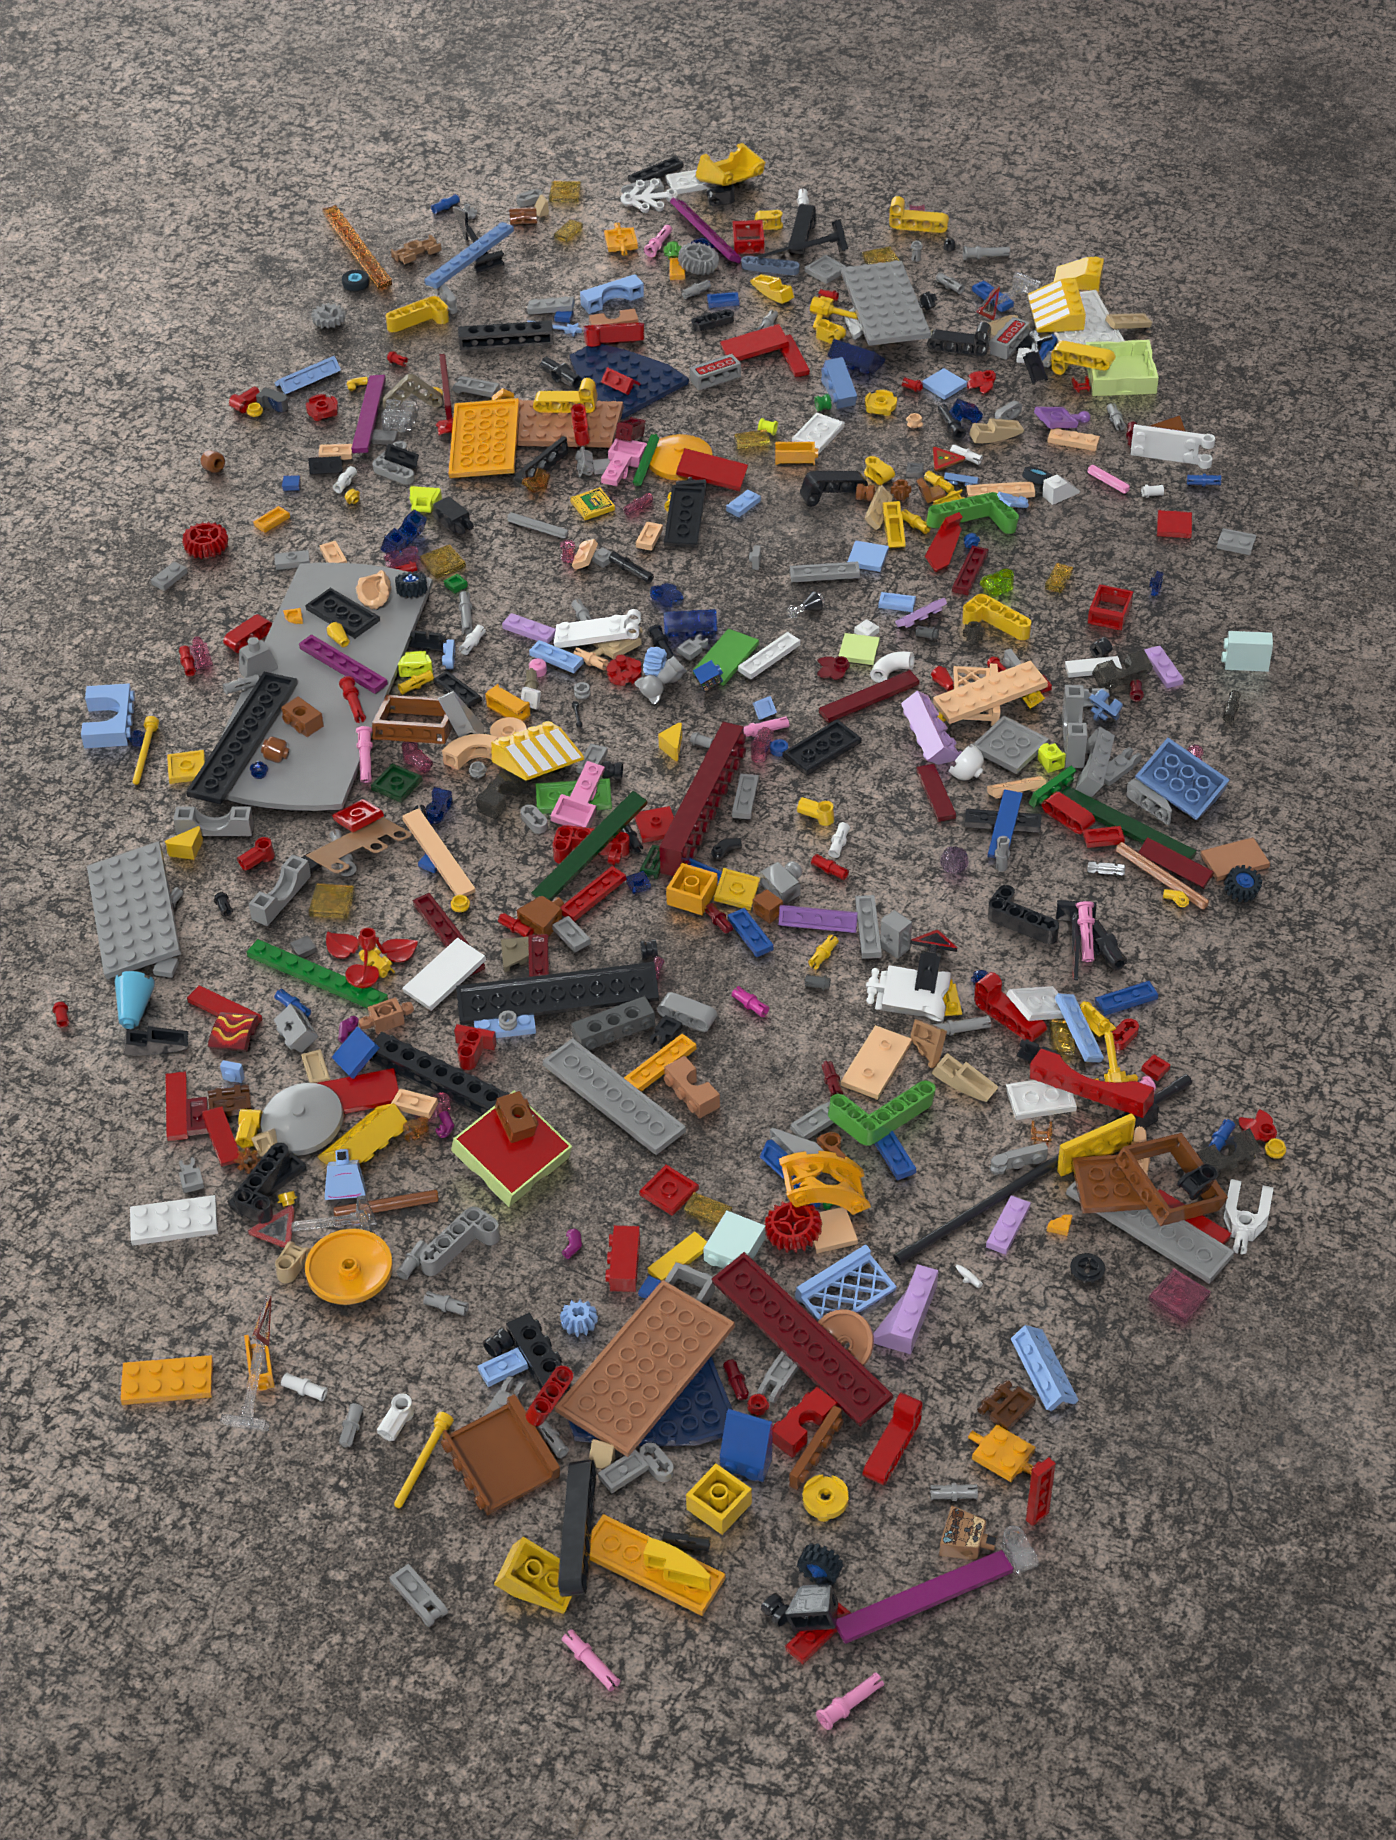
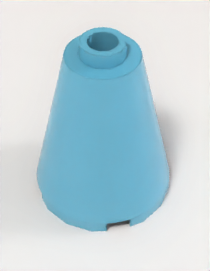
(132, 997)

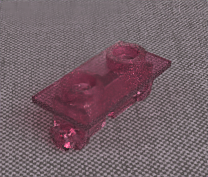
(395, 559)
(200, 653)

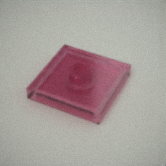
(1179, 1296)

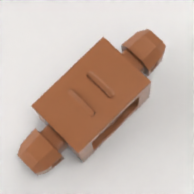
(386, 1015)

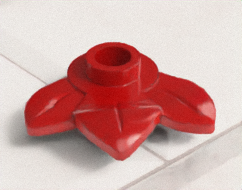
(983, 380)
(444, 426)
(1261, 1126)

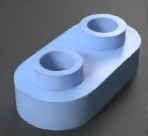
(449, 651)

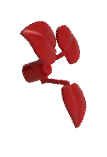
(362, 975)

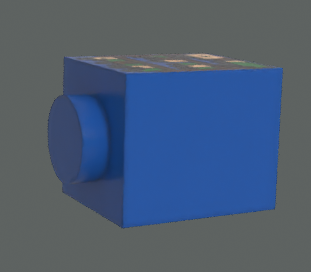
(708, 675)

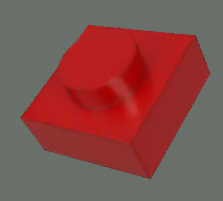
(1155, 1067)

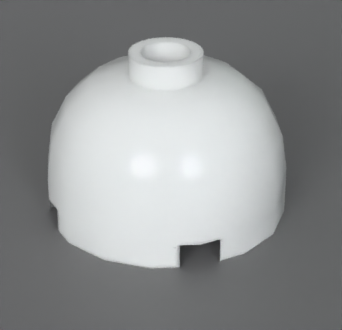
(968, 764)

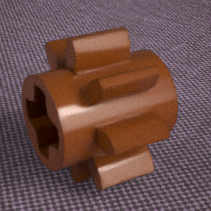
(900, 489)
(244, 1156)

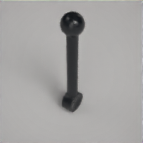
(575, 705)

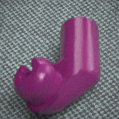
(346, 1027)
(446, 1126)
(575, 1243)

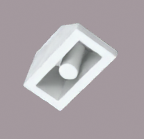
(1058, 489)

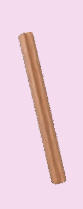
(1162, 875)

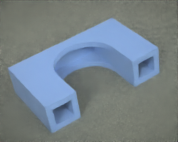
(115, 730)

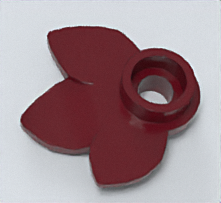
(833, 667)

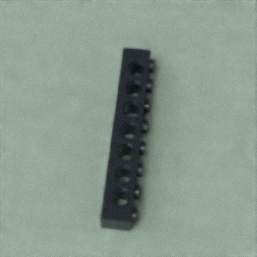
(435, 1074)

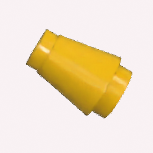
(337, 633)

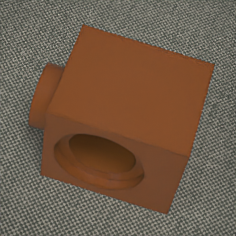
(767, 906)

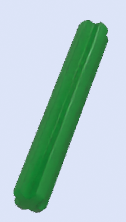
(645, 460)

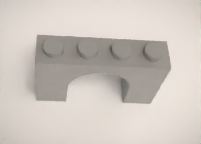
(1073, 729)

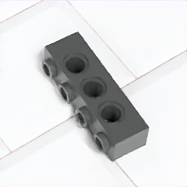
(613, 1023)

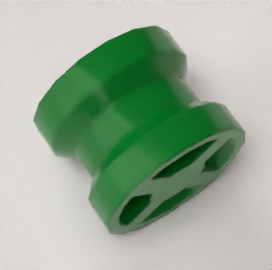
(822, 402)

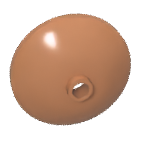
(850, 1328)

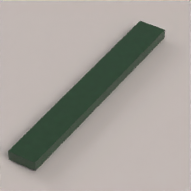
(1129, 826)
(590, 847)

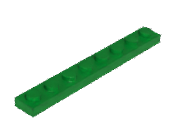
(314, 974)

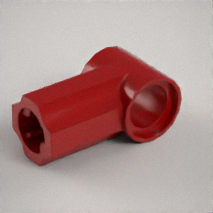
(241, 402)
(262, 851)

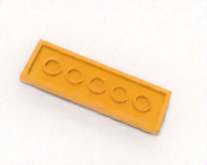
(622, 1552)

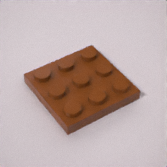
(1104, 1186)

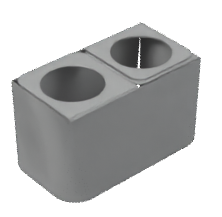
(779, 882)

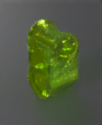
(999, 582)

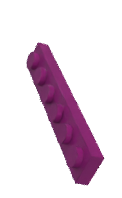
(343, 664)

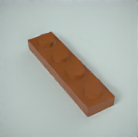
(812, 1453)

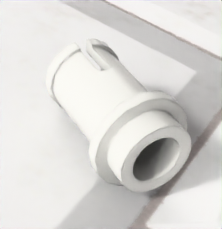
(1152, 491)

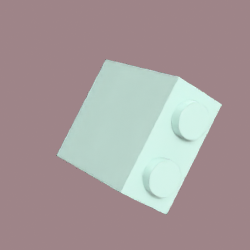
(1247, 651)
(732, 1238)

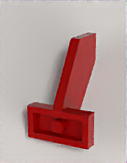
(944, 543)

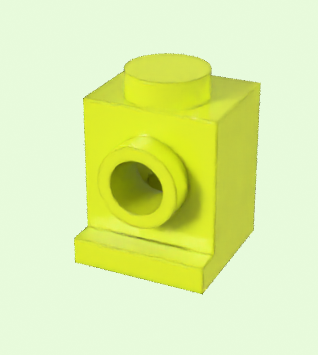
(1049, 753)

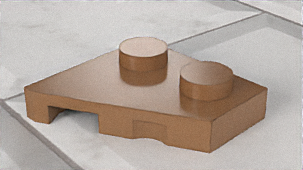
(928, 1040)

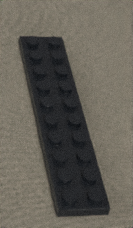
(241, 738)
(557, 992)

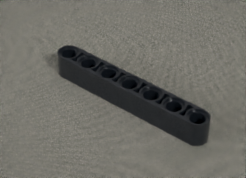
(577, 1528)

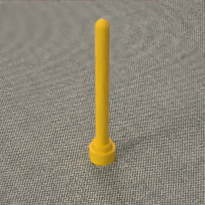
(151, 725)
(442, 1422)

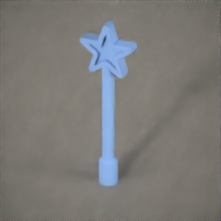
(573, 329)

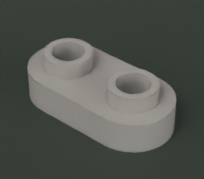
(1009, 411)

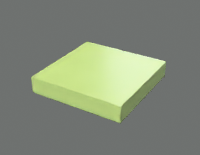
(859, 648)

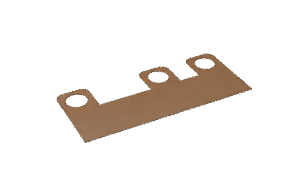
(352, 841)

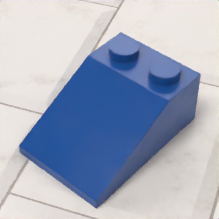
(746, 1445)

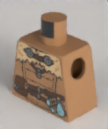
(965, 1536)

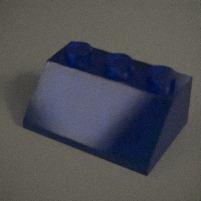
(856, 357)
(690, 622)

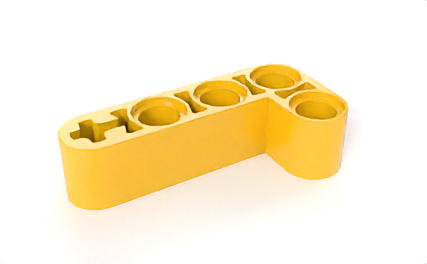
(936, 222)
(416, 313)
(1081, 355)
(563, 400)
(997, 614)

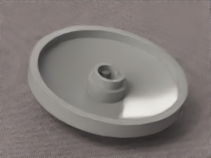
(304, 1117)

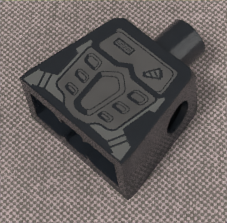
(813, 1607)

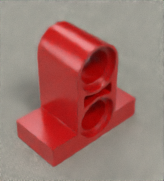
(471, 1044)

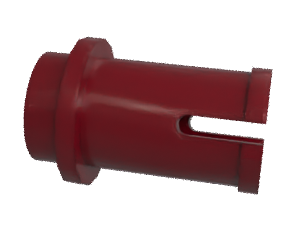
(1136, 691)

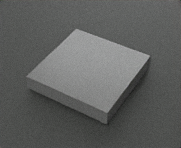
(825, 269)

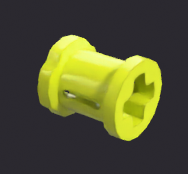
(771, 427)

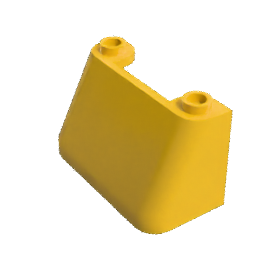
(738, 167)

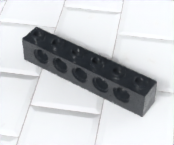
(505, 335)

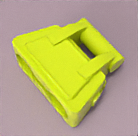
(423, 498)
(414, 664)

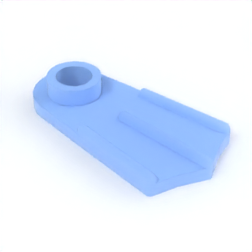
(1013, 501)

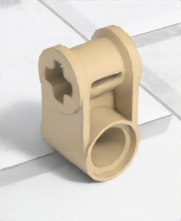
(290, 1262)

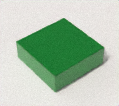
(455, 583)

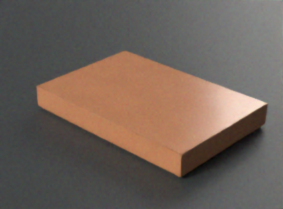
(1225, 857)

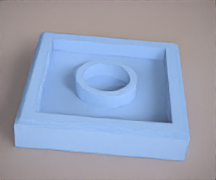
(944, 383)
(869, 555)

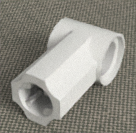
(396, 1418)

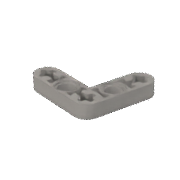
(383, 468)

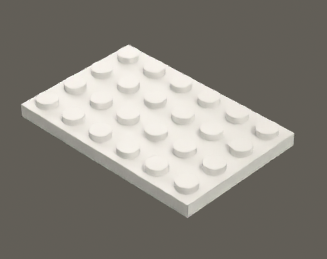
(1096, 327)

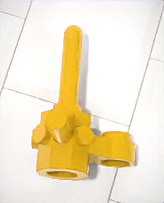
(824, 307)
(1114, 1073)

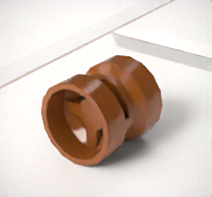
(865, 492)

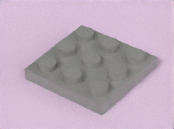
(1010, 744)

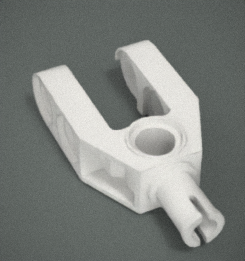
(1244, 1224)

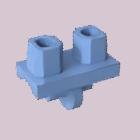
(1099, 701)

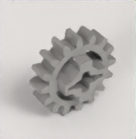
(328, 315)

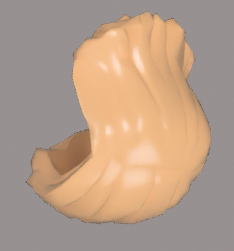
(374, 590)

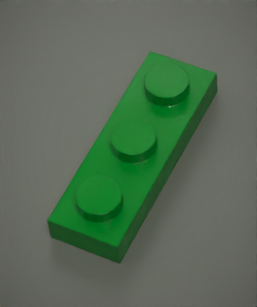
(1063, 779)

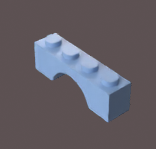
(627, 288)

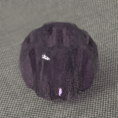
(954, 860)

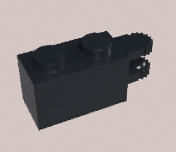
(452, 515)

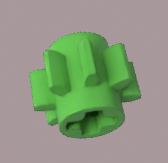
(672, 250)

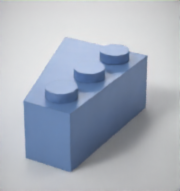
(838, 383)

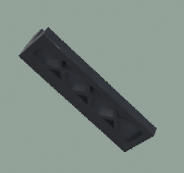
(544, 460)

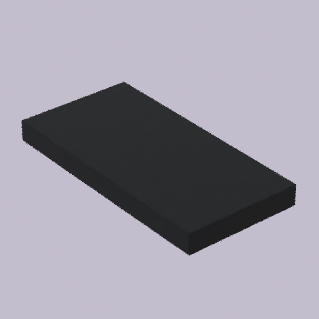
(684, 516)
(335, 607)
(821, 747)

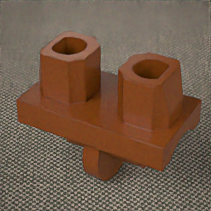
(523, 215)

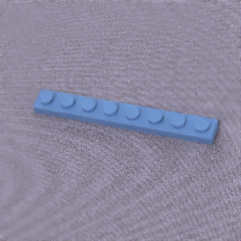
(469, 255)

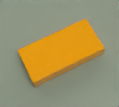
(676, 270)
(271, 519)

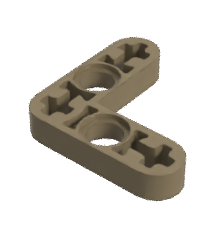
(410, 388)

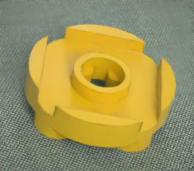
(880, 402)
(821, 1508)

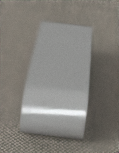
(688, 1011)

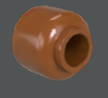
(212, 461)
(275, 749)

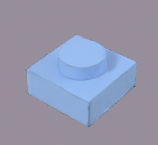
(764, 707)
(232, 1071)

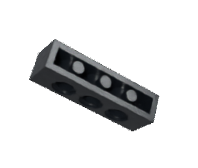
(527, 1328)

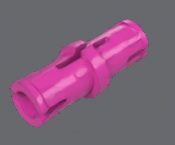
(750, 1001)

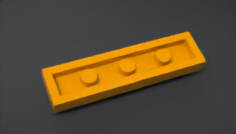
(654, 1067)

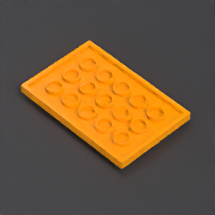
(484, 438)

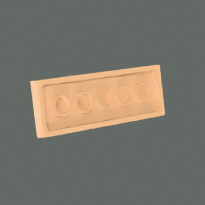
(990, 692)

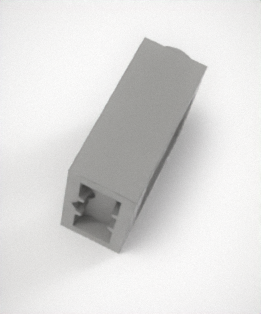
(694, 1277)

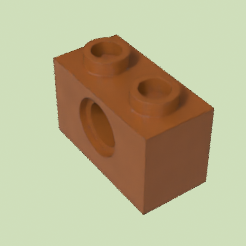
(302, 716)
(516, 1127)

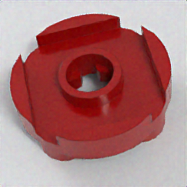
(328, 409)
(621, 663)

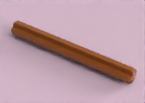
(392, 1202)

